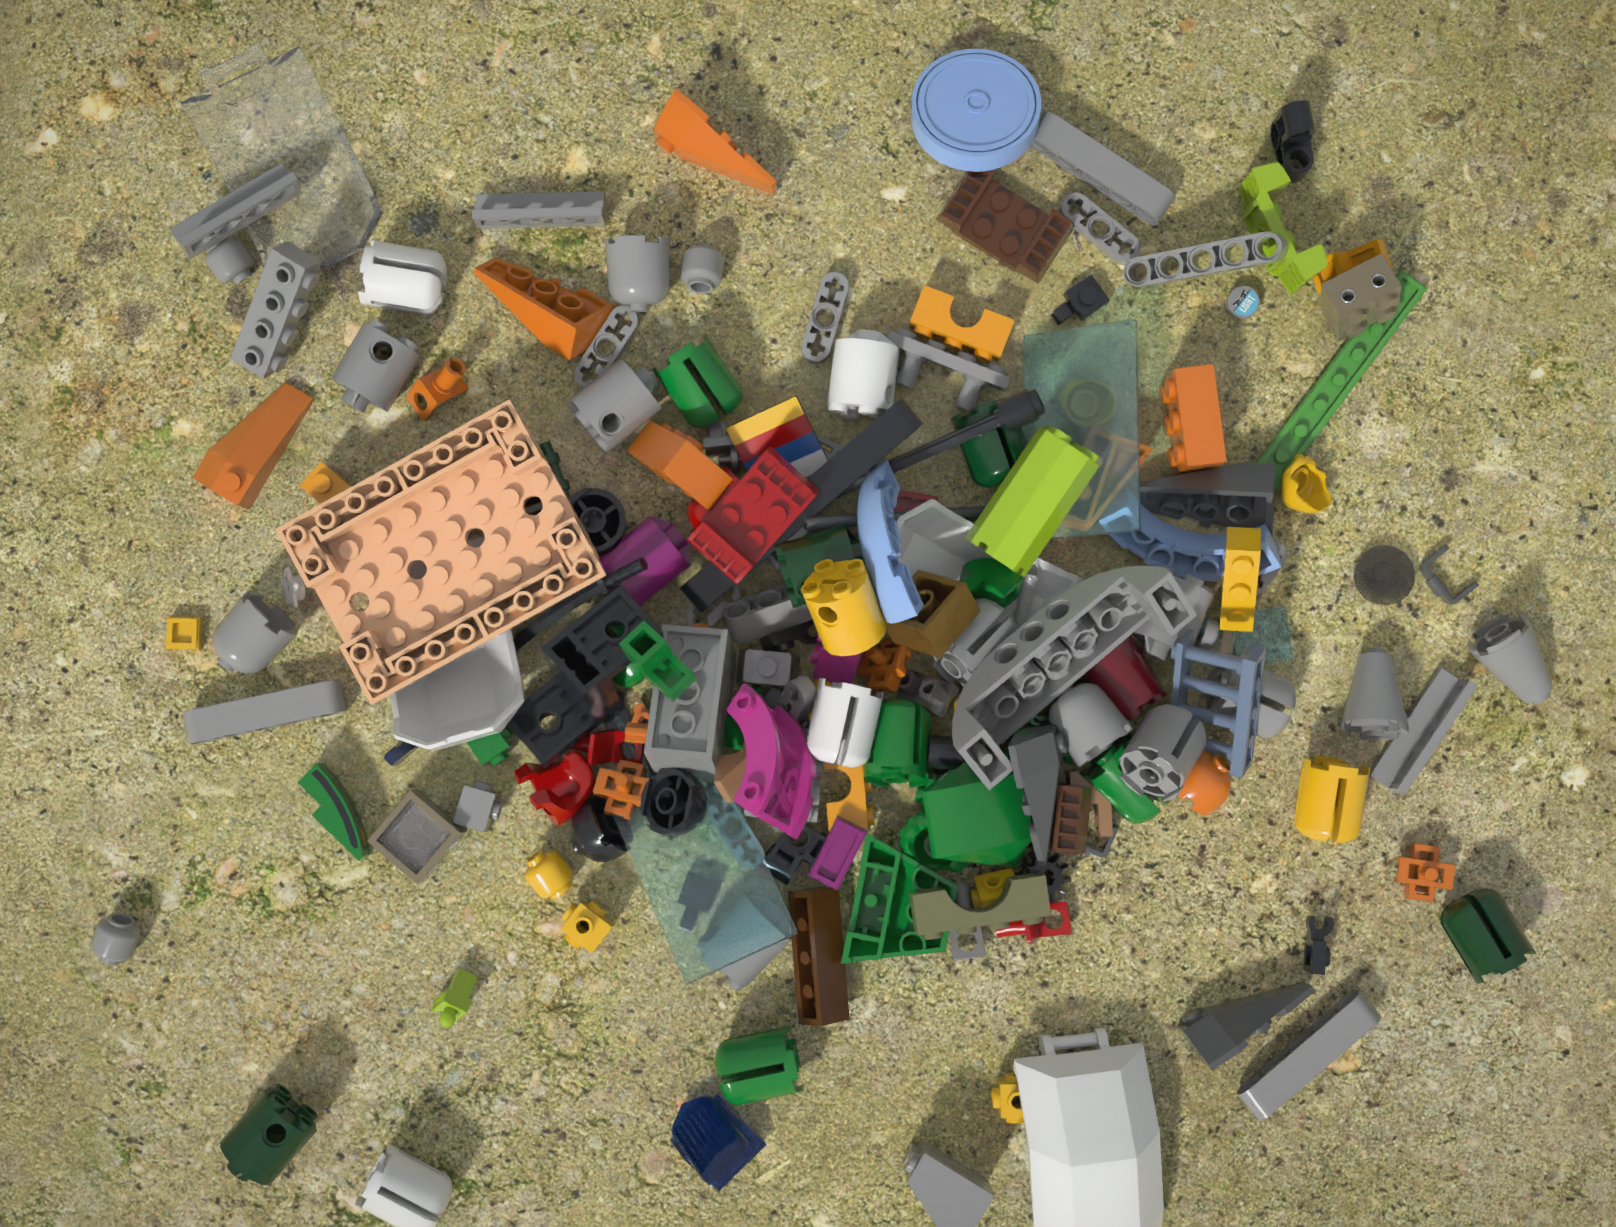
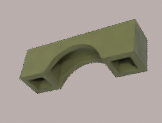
(1023, 899)

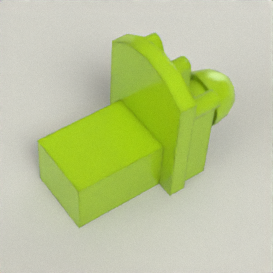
(455, 1000)

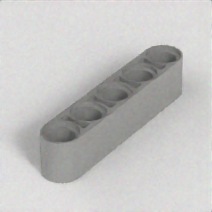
(1102, 169)
(1220, 259)
(763, 614)
(264, 711)
(1308, 1054)

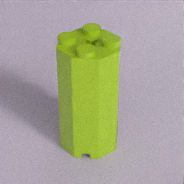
(1033, 499)

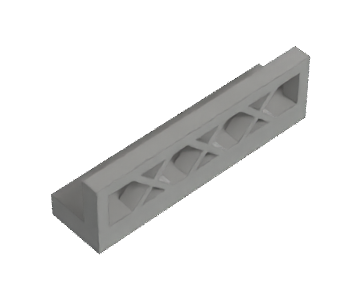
(236, 210)
(540, 210)
(1428, 724)

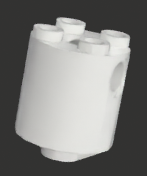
(863, 375)

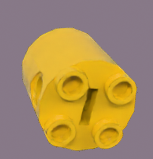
(844, 607)

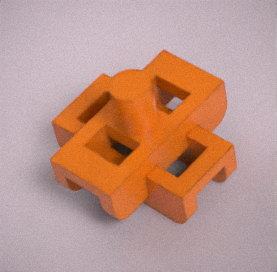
(883, 673)
(620, 788)
(1426, 874)

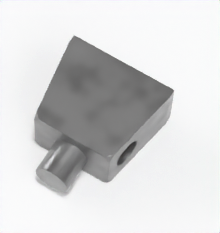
(767, 667)

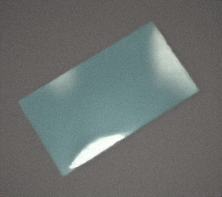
(1092, 396)
(708, 887)

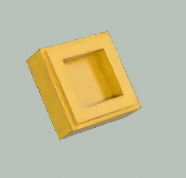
(184, 633)

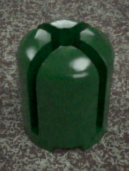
(992, 453)
(1485, 933)

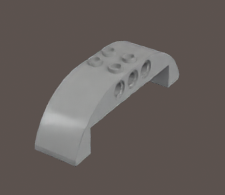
(1054, 653)

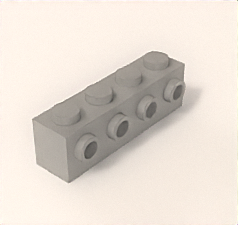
(276, 309)

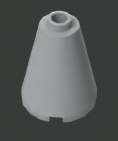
(1514, 657)
(1375, 699)

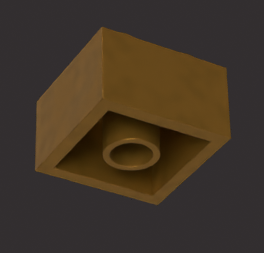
(942, 619)

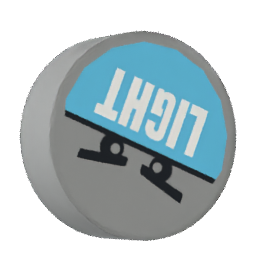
(1242, 302)
(1208, 634)

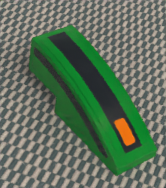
(337, 810)

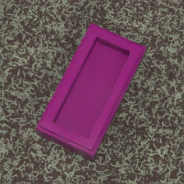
(837, 853)

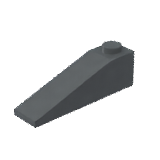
(1219, 496)
(1036, 767)
(1221, 1029)

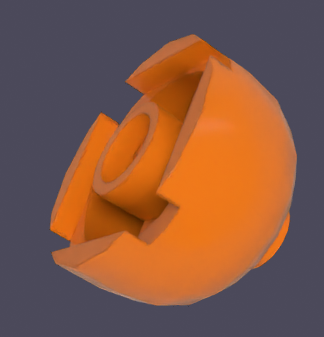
(1208, 783)

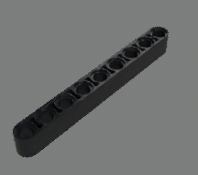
(832, 480)

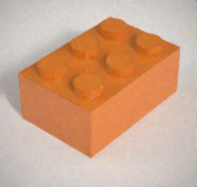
(1193, 419)

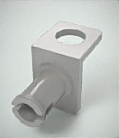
(964, 899)

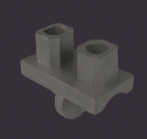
(721, 446)
(927, 691)

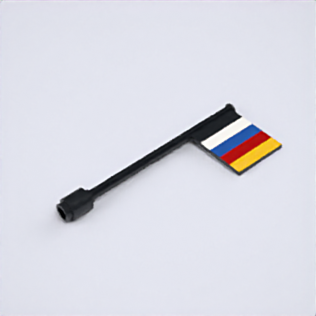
(793, 437)

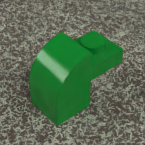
(992, 581)
(656, 661)

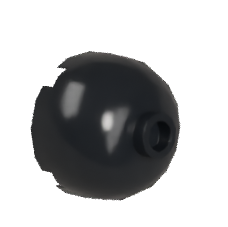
(601, 516)
(673, 802)
(596, 833)

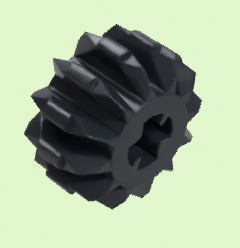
(1055, 873)

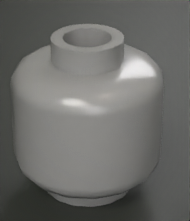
(229, 261)
(702, 268)
(115, 938)

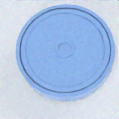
(975, 110)

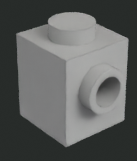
(478, 806)

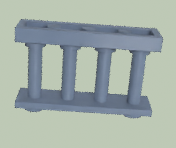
(1245, 695)

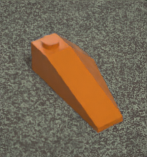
(691, 137)
(555, 315)
(249, 452)

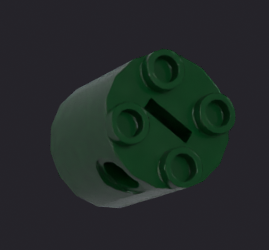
(803, 553)
(268, 1136)

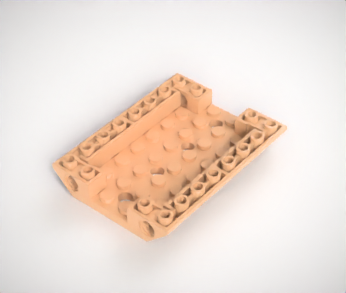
(424, 513)

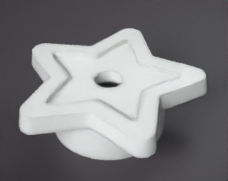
(293, 588)

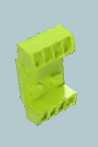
(1264, 215)

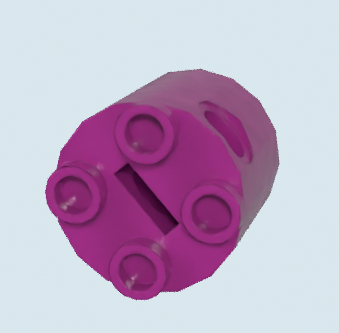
(660, 546)

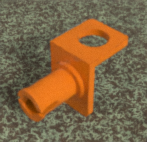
(438, 387)

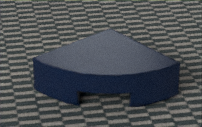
(398, 755)

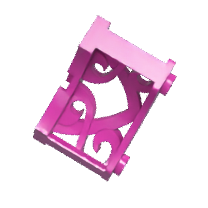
(773, 742)

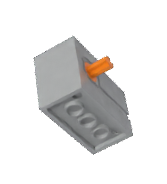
(692, 728)

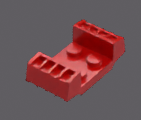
(753, 515)

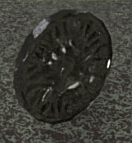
(1384, 575)

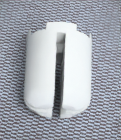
(402, 278)
(843, 723)
(405, 1190)

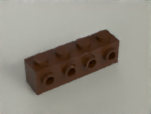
(818, 956)

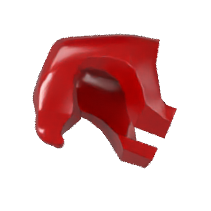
(560, 786)

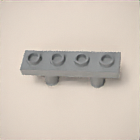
(934, 352)

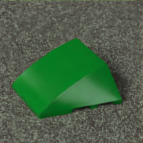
(974, 822)
(882, 909)

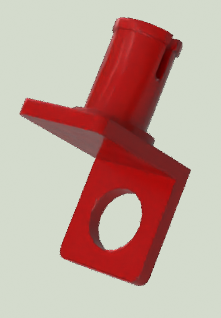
(606, 747)
(1041, 929)

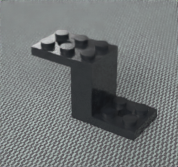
(582, 684)

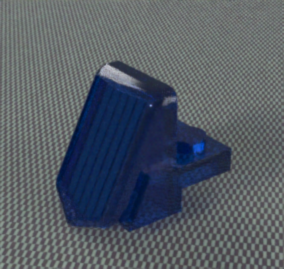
(714, 1139)

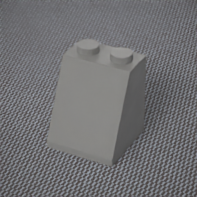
(945, 1187)

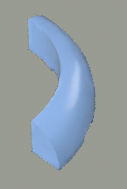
(881, 548)
(1189, 551)

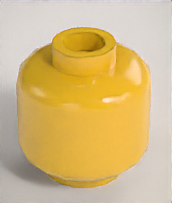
(548, 874)

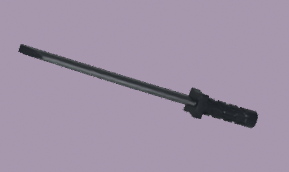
(602, 586)

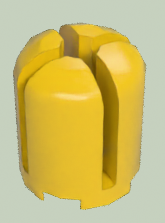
(1331, 799)

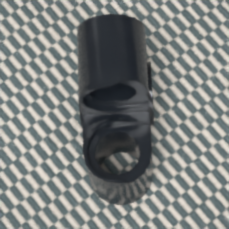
(1292, 138)
(943, 753)
(785, 858)

